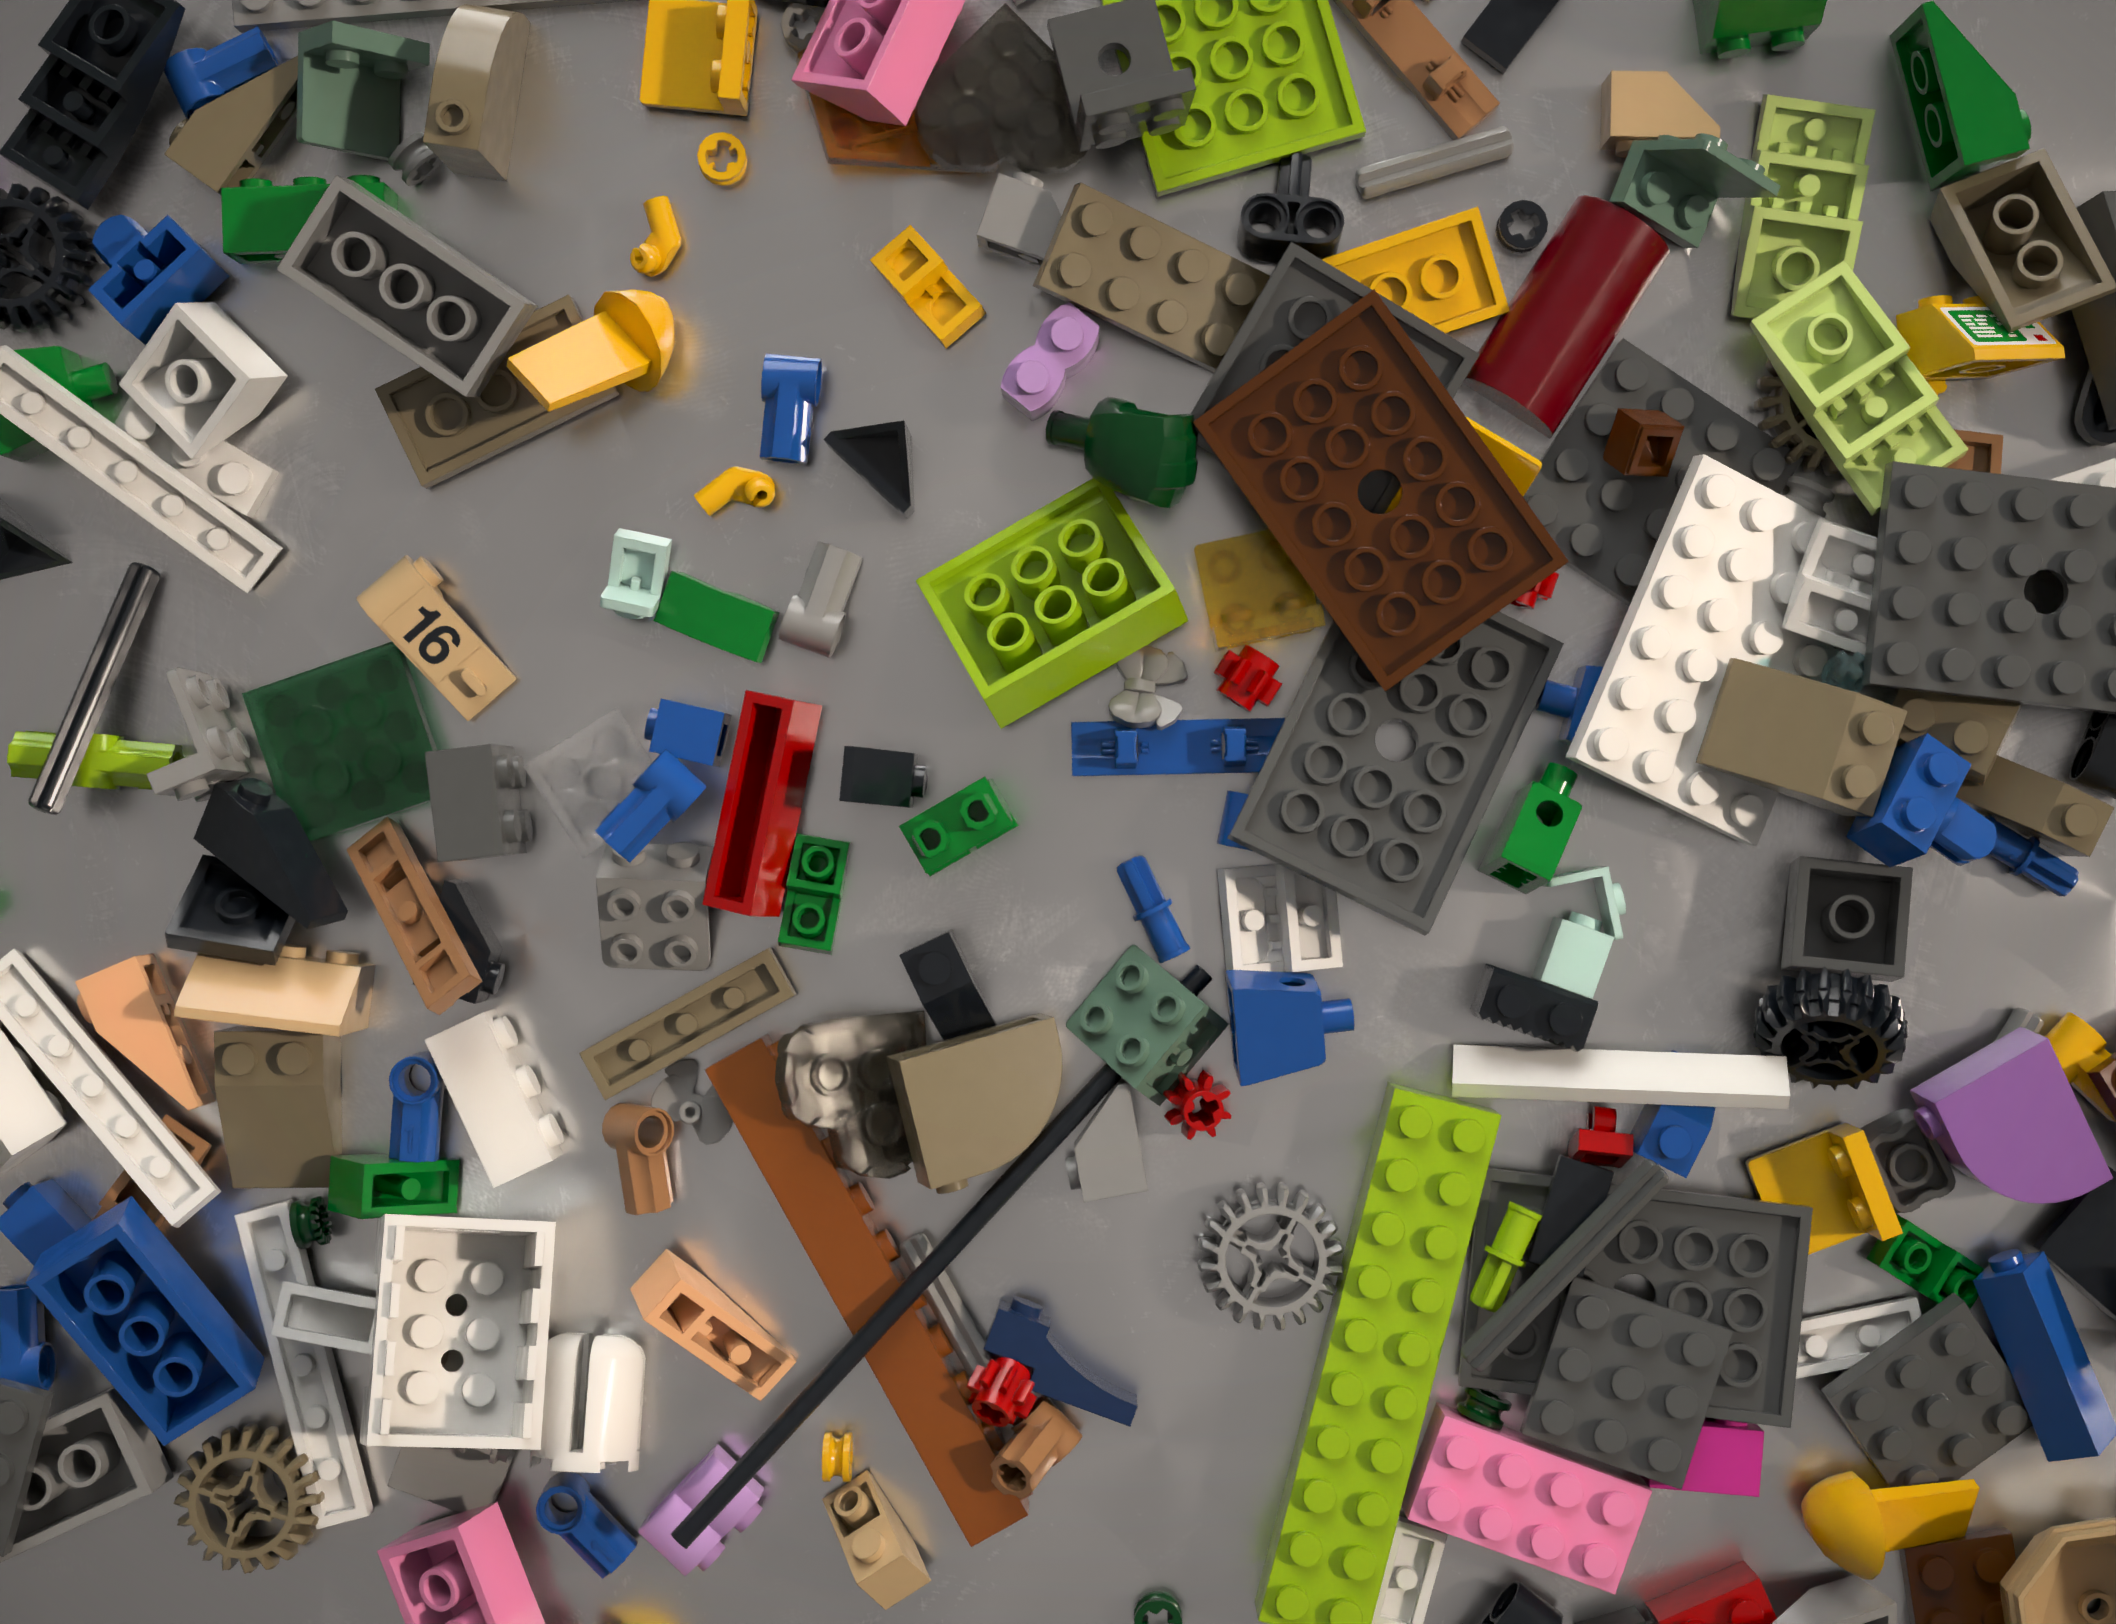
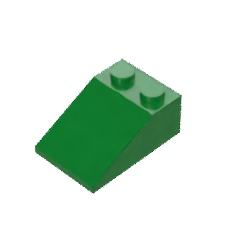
(1738, 25)
(1956, 100)

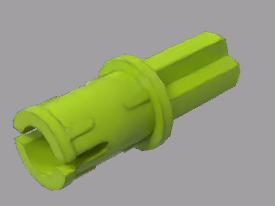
(1504, 1257)

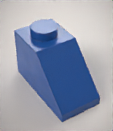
(1672, 1134)

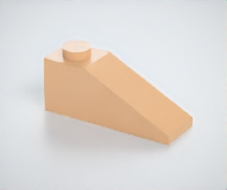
(136, 1016)
(710, 1325)

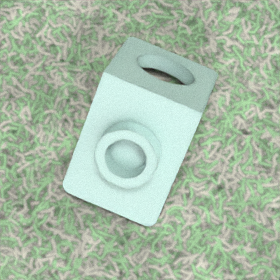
(1609, 895)

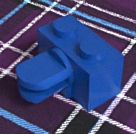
(150, 272)
(1922, 809)

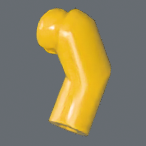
(662, 242)
(737, 485)

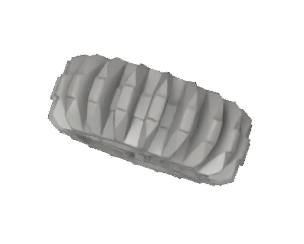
(1258, 1281)

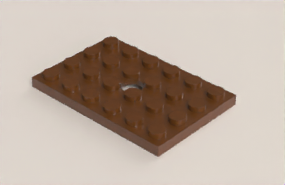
(1364, 403)

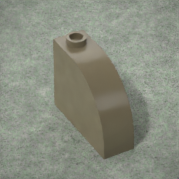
(477, 91)
(977, 1098)

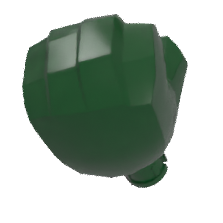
(1132, 449)

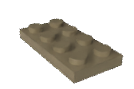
(1148, 277)
(454, 432)

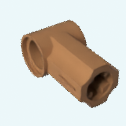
(641, 1141)
(1033, 1448)

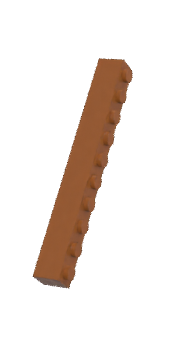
(860, 1276)

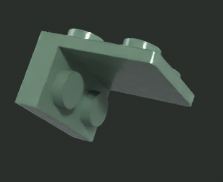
(353, 87)
(1678, 182)
(1146, 1024)

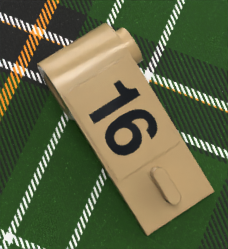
(434, 637)

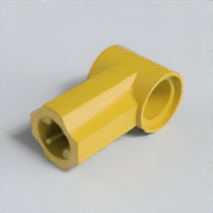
(2079, 1051)

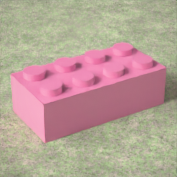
(1526, 1498)
(460, 1572)

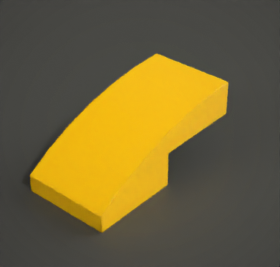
(928, 286)

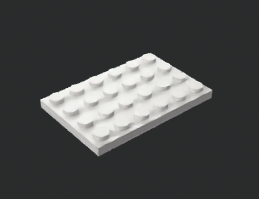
(1705, 597)

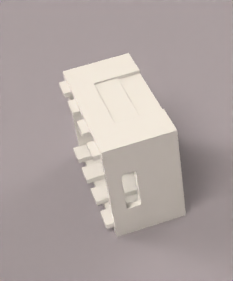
(502, 1334)

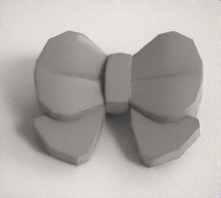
(1138, 704)
(678, 1099)

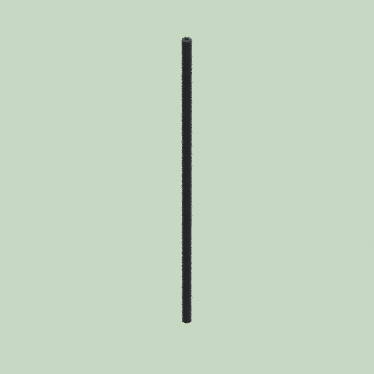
(906, 1295)

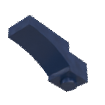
(1024, 1335)

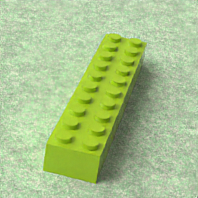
(1377, 1359)

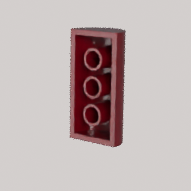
(1567, 312)

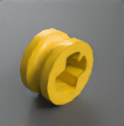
(734, 170)
(837, 1457)

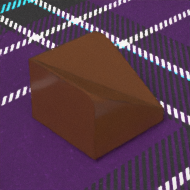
(1642, 442)

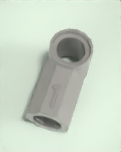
(817, 613)

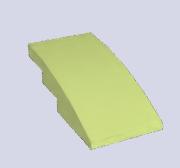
(1813, 222)
(1855, 382)

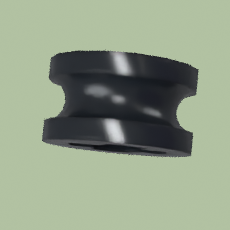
(1525, 210)

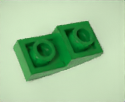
(716, 616)
(814, 894)
(1926, 1264)

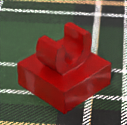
(1600, 1142)

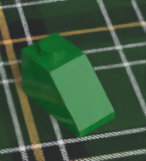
(377, 1185)

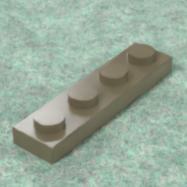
(687, 1023)

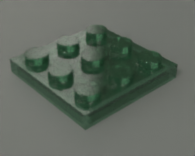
(345, 740)

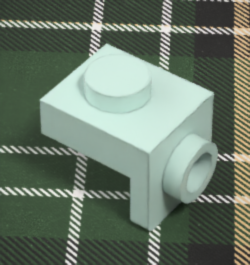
(636, 574)

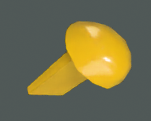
(622, 343)
(1862, 1524)

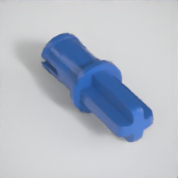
(2032, 861)
(1152, 908)

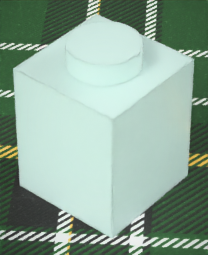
(1574, 954)

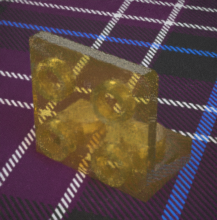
(1254, 591)

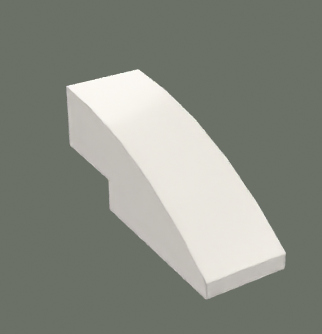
(327, 1318)

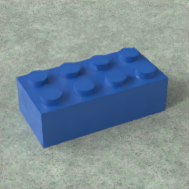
(146, 1321)

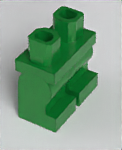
(958, 824)

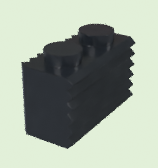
(1533, 1008)

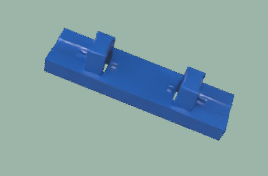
(1182, 748)

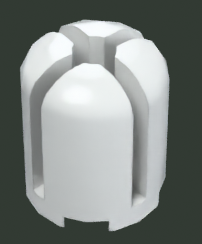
(591, 1402)

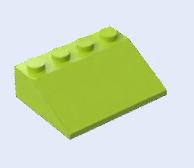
(1052, 600)

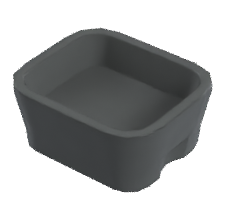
(1908, 1161)

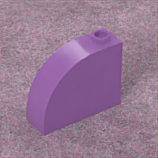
(2013, 1122)

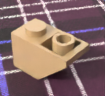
(1646, 106)
(875, 1541)

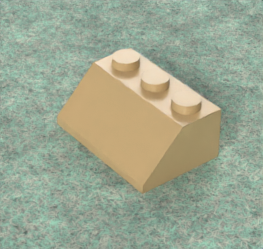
(295, 995)

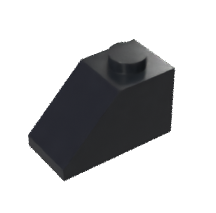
(881, 777)
(476, 937)
(947, 986)

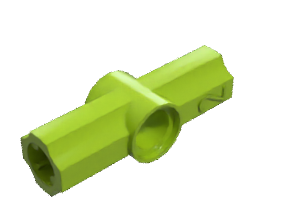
(106, 764)

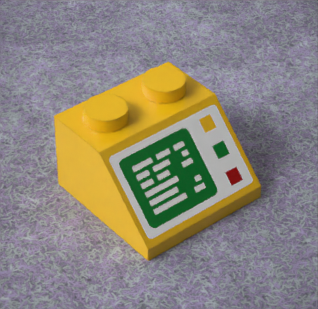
(1971, 341)

